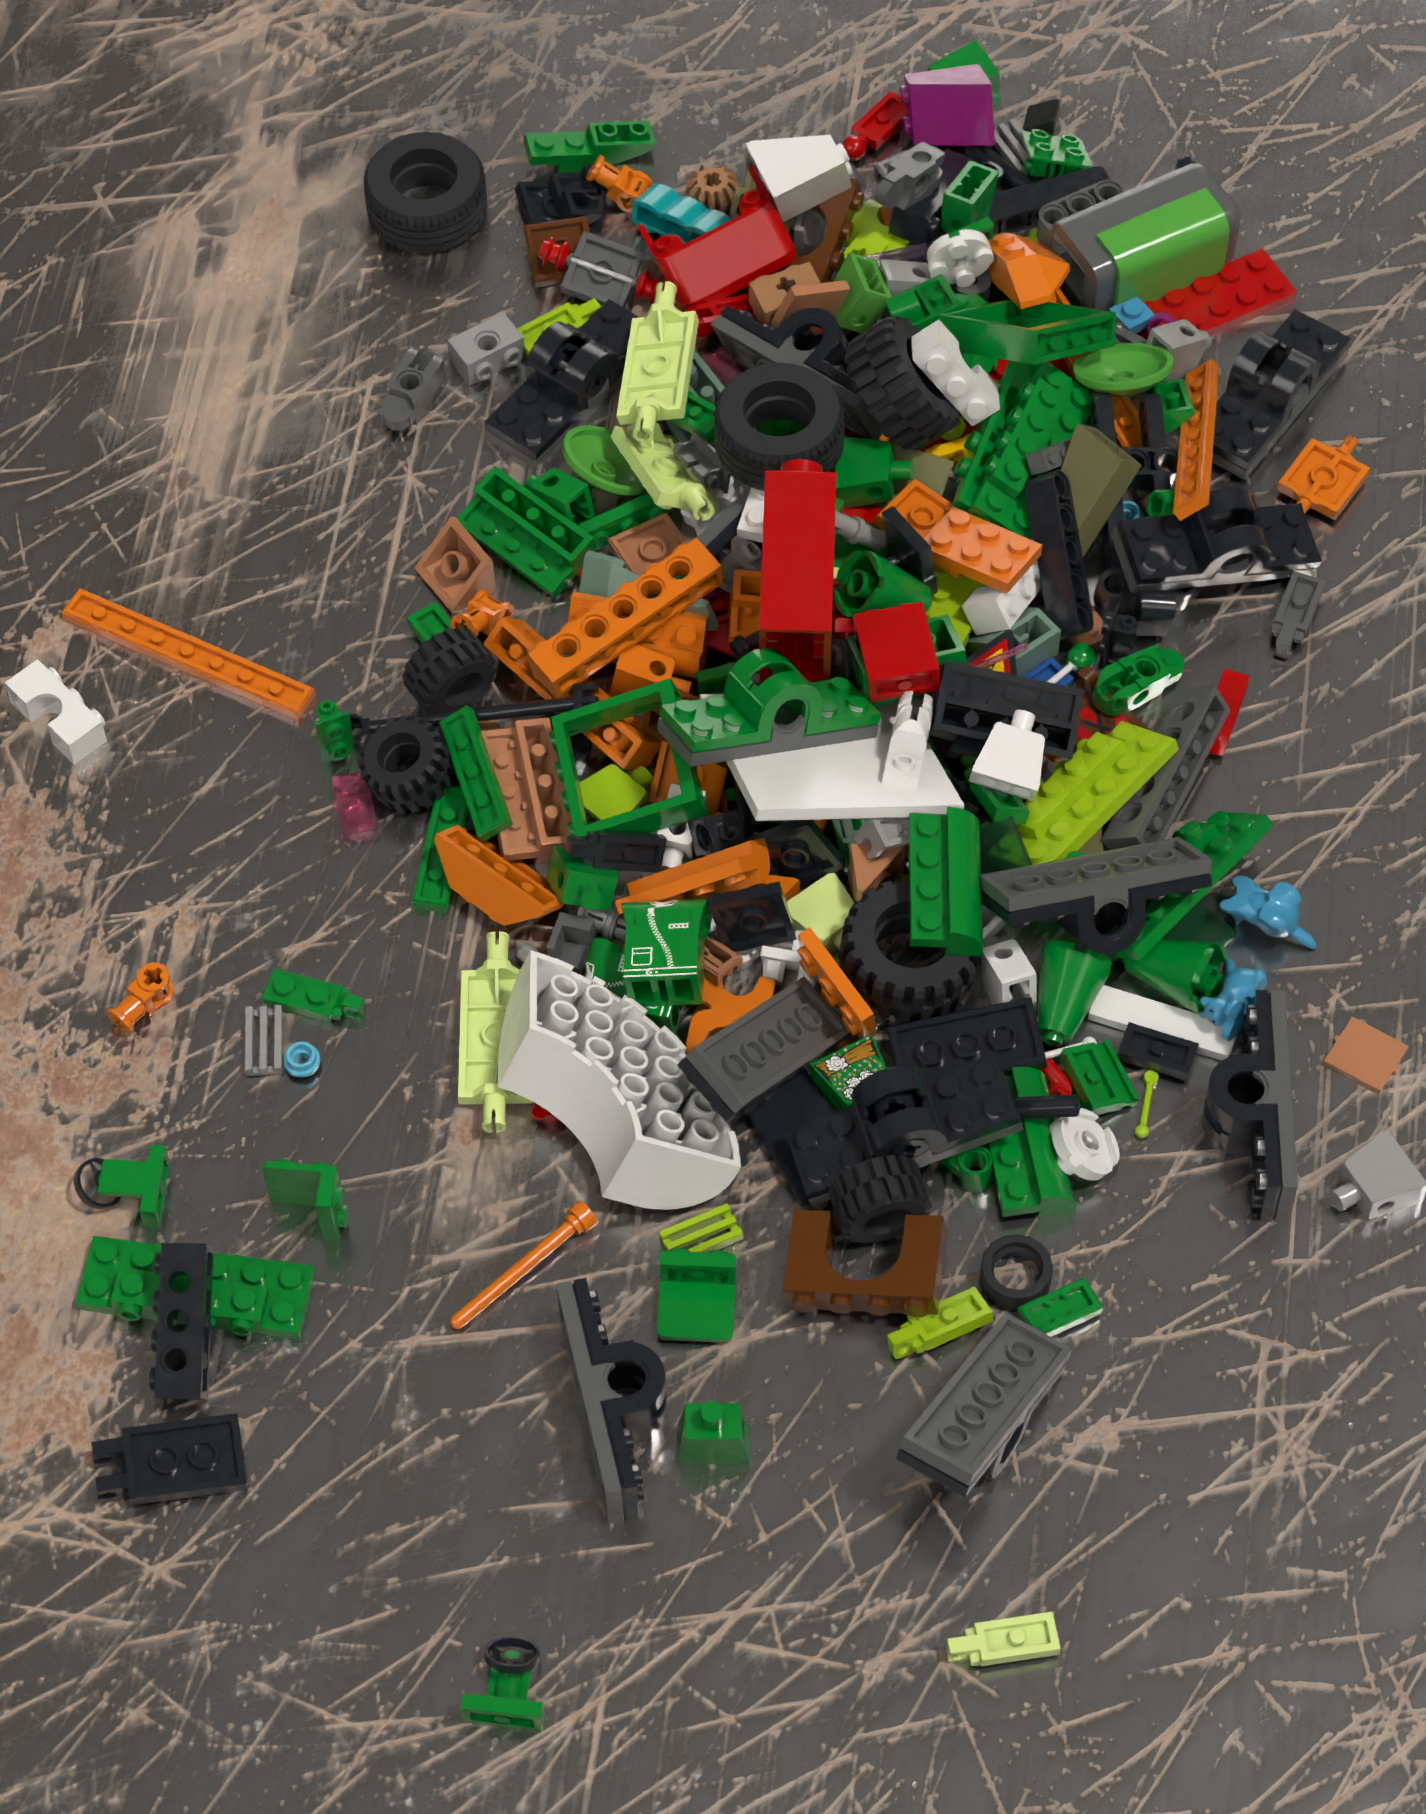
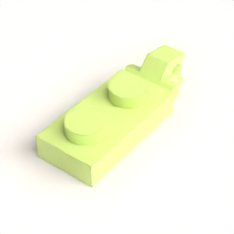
(1006, 1640)

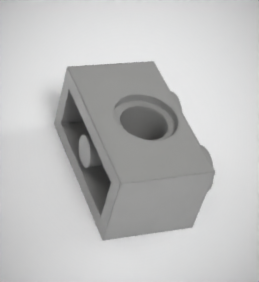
(486, 349)

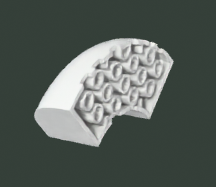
(615, 1087)

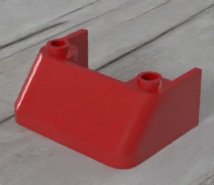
(727, 255)

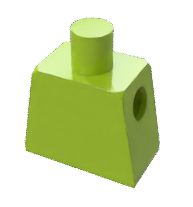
(614, 792)

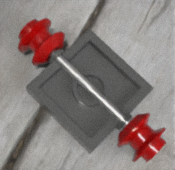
(600, 270)

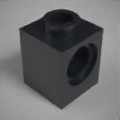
(716, 832)

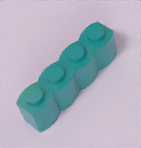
(669, 213)

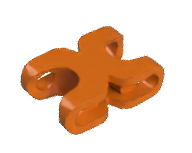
(724, 1008)

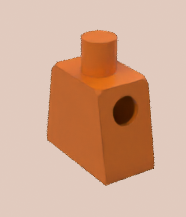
(643, 667)

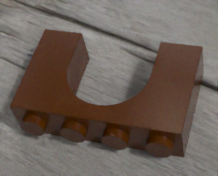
(838, 215)
(907, 1288)

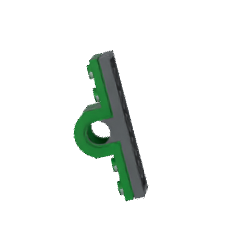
(767, 719)

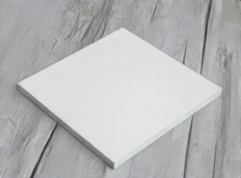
(840, 781)

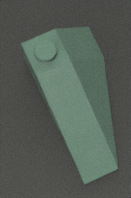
(606, 573)

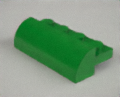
(526, 532)
(945, 882)
(1027, 1161)

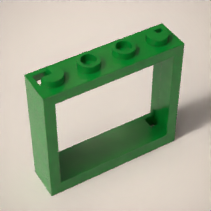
(1032, 334)
(641, 820)

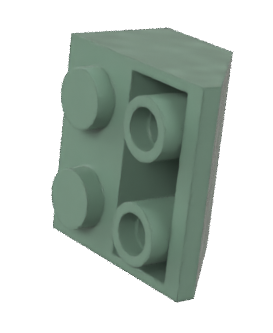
(1030, 629)

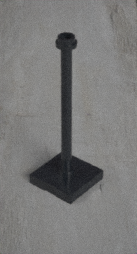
(906, 550)
(800, 851)
(751, 914)

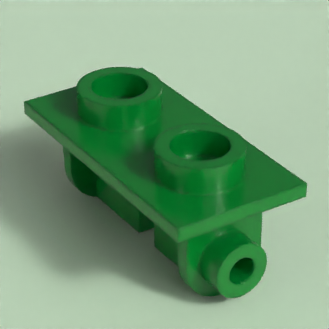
(333, 732)

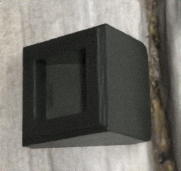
(1042, 116)

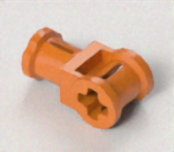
(620, 182)
(482, 613)
(143, 997)

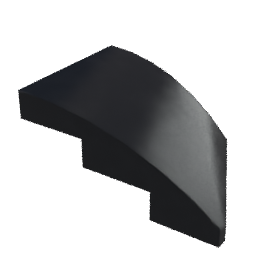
(561, 197)

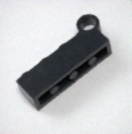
(924, 218)

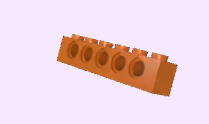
(620, 634)
(620, 740)

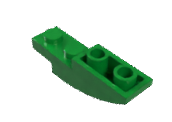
(571, 150)

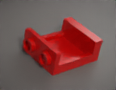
(897, 651)

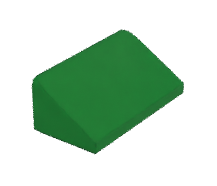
(1175, 403)

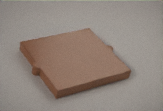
(1365, 1055)

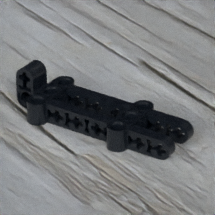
(1150, 608)

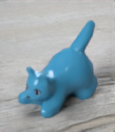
(1272, 911)
(1237, 992)

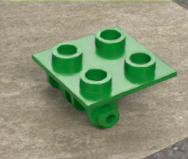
(1049, 150)

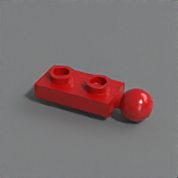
(875, 126)

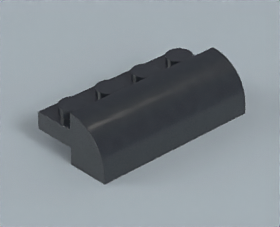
(976, 698)

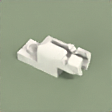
(908, 743)

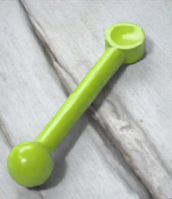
(1150, 1079)

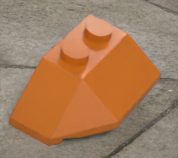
(1026, 269)
(498, 887)

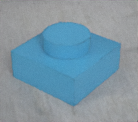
(1133, 314)

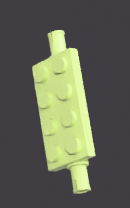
(657, 365)
(663, 475)
(482, 1014)

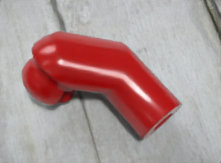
(1058, 1081)

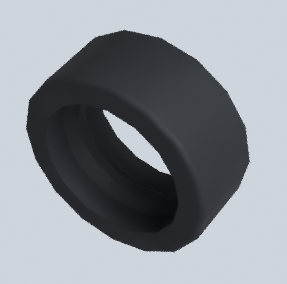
(1015, 1246)

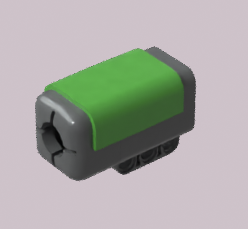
(1141, 237)

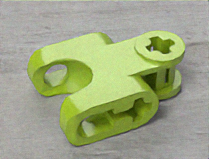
(870, 234)

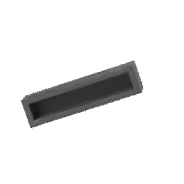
(1048, 457)

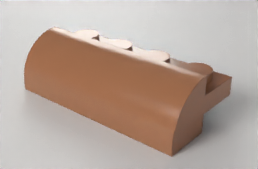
(531, 790)

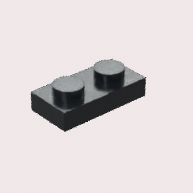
(1157, 1051)

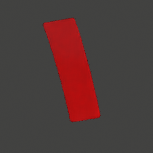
(1232, 688)

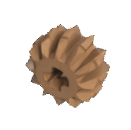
(713, 187)

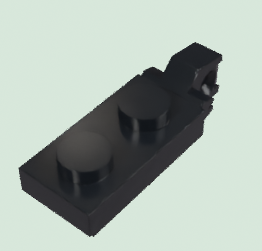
(618, 850)

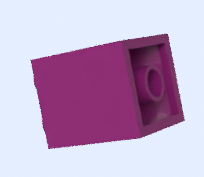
(948, 107)

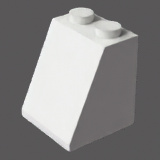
(800, 171)

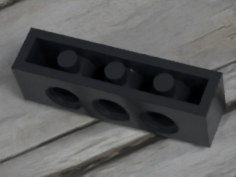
(193, 1379)

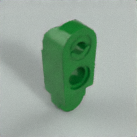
(1136, 679)

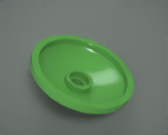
(1123, 368)
(598, 461)

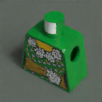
(842, 1070)

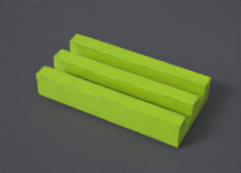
(700, 1221)

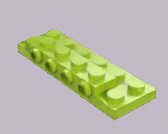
(1091, 789)

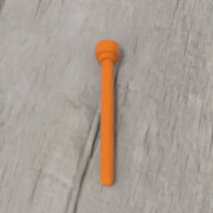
(578, 1220)

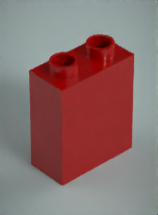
(798, 567)

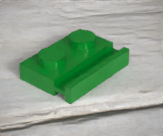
(1098, 1077)

